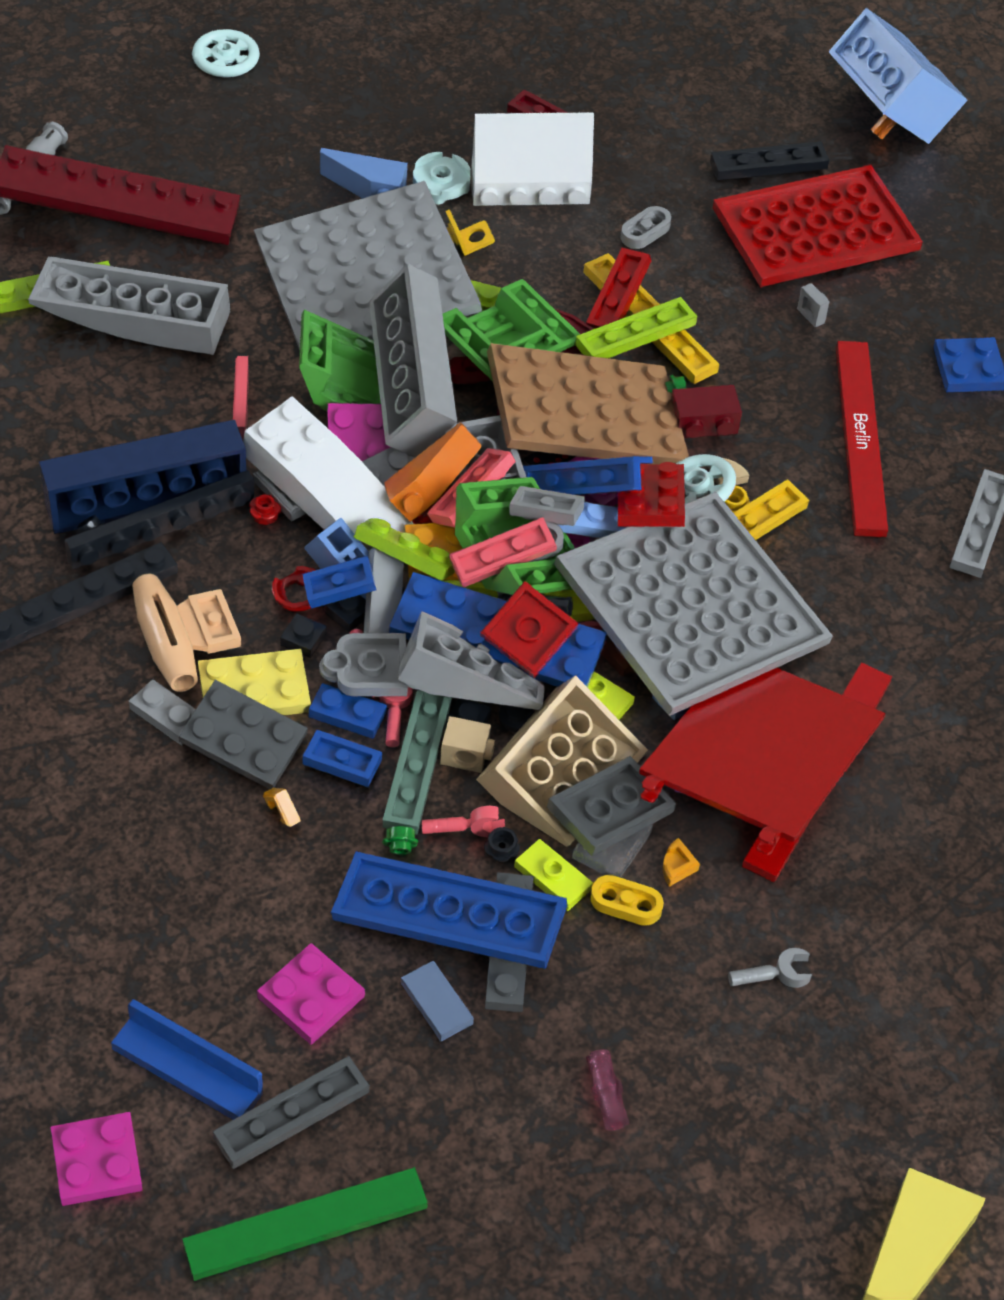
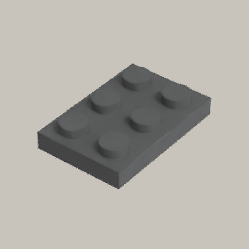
(243, 734)
(608, 806)

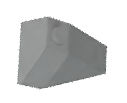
(451, 667)

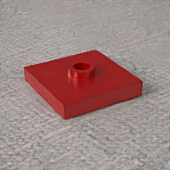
(529, 629)

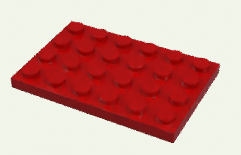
(816, 225)

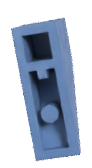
(362, 173)
(336, 546)

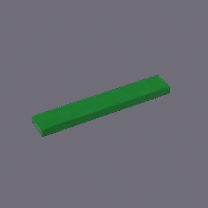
(304, 1223)

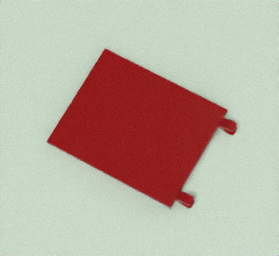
(763, 752)

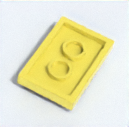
(268, 678)

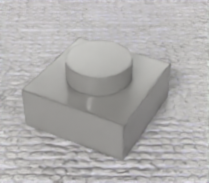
(813, 305)

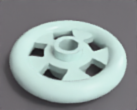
(225, 53)
(700, 482)

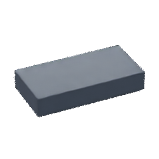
(437, 1000)

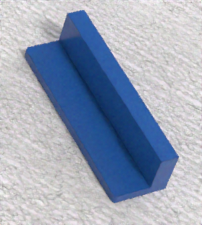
(589, 475)
(188, 1062)

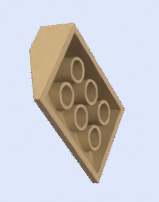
(554, 750)

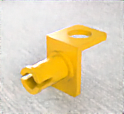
(462, 237)

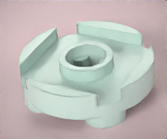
(453, 170)

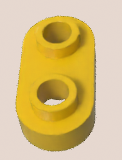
(627, 899)

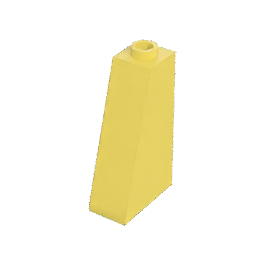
(920, 1236)

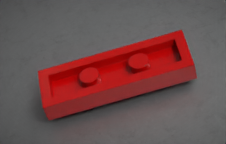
(619, 288)

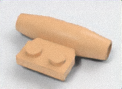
(175, 631)

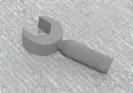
(767, 972)

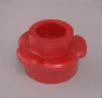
(264, 509)

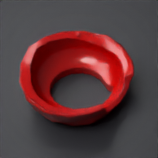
(279, 592)

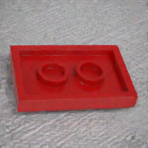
(659, 500)

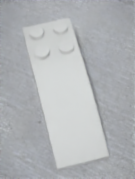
(317, 469)

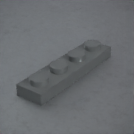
(505, 977)
(290, 1112)

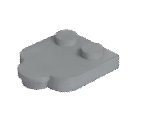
(366, 664)

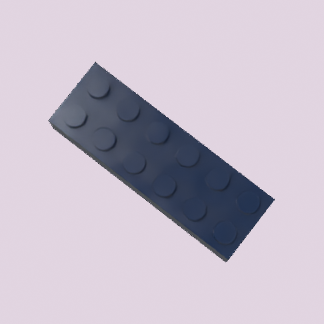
(138, 473)

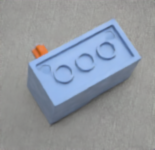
(896, 78)

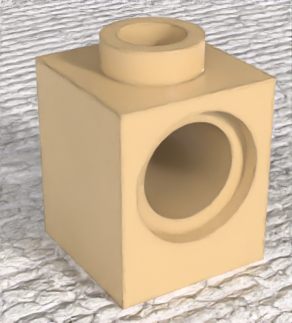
(466, 744)

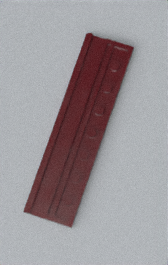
(117, 195)

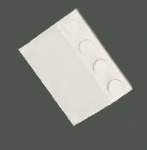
(532, 158)

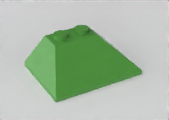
(516, 320)
(337, 363)
(485, 513)

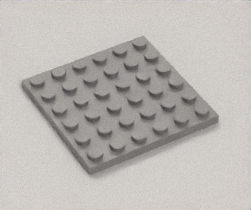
(350, 251)
(693, 604)

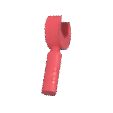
(395, 704)
(480, 822)

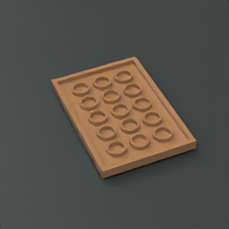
(584, 405)

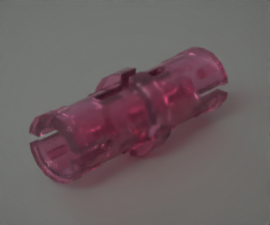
(607, 1090)

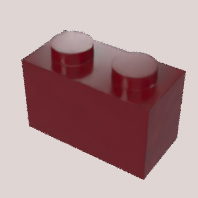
(707, 410)

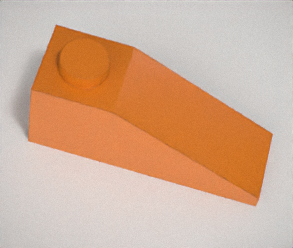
(431, 472)

